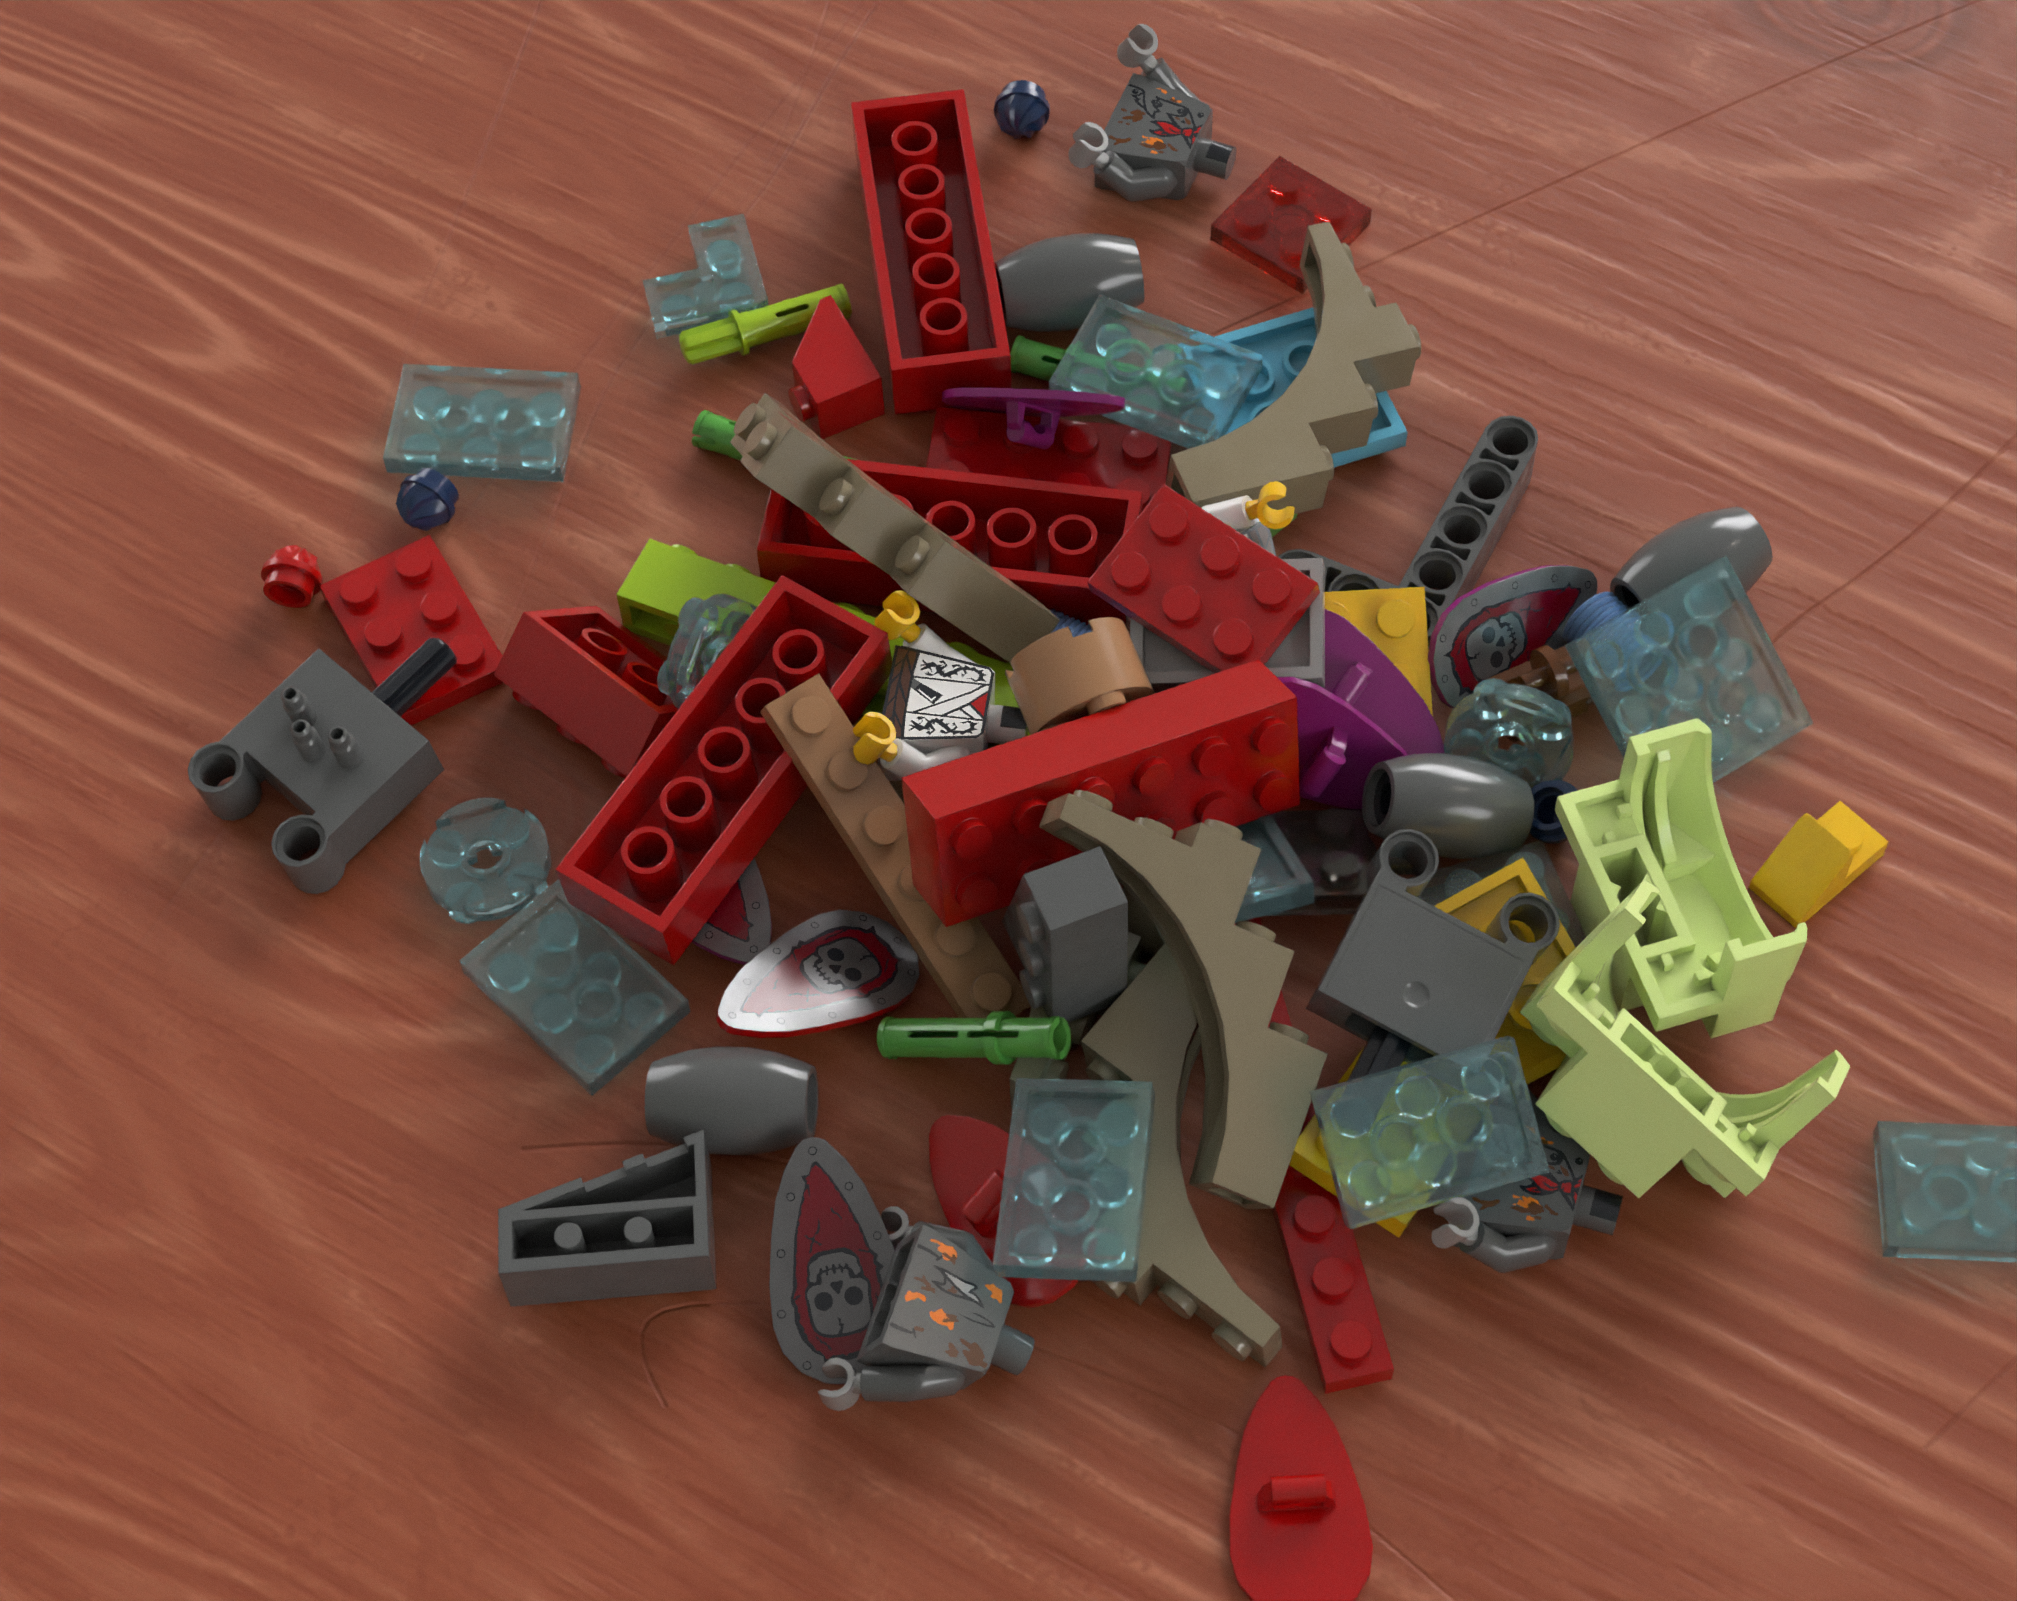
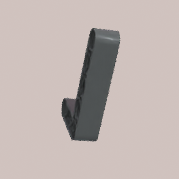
(1471, 515)

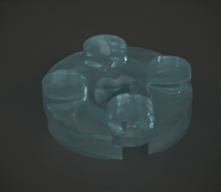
(702, 634)
(1515, 711)
(493, 892)

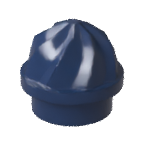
(1021, 109)
(426, 499)
(1545, 820)

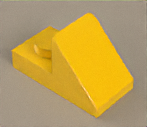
(1817, 862)

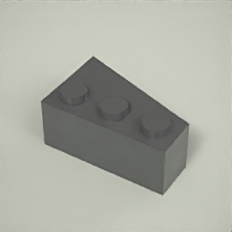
(1071, 935)
(616, 1234)

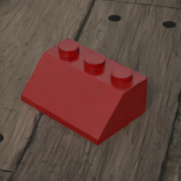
(589, 680)

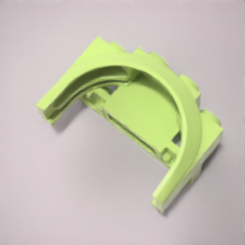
(1702, 936)
(1636, 1099)

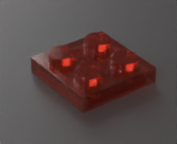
(1273, 216)

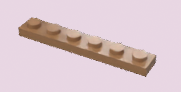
(875, 831)

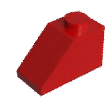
(834, 375)

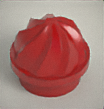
(291, 577)

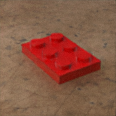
(1202, 584)
(400, 604)

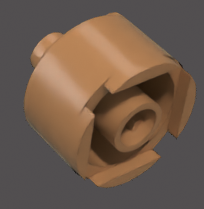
(1078, 675)

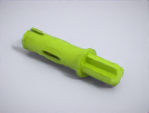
(757, 326)

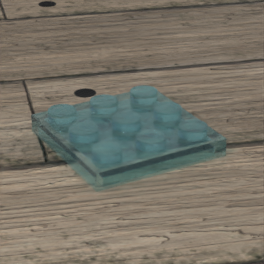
(1689, 658)

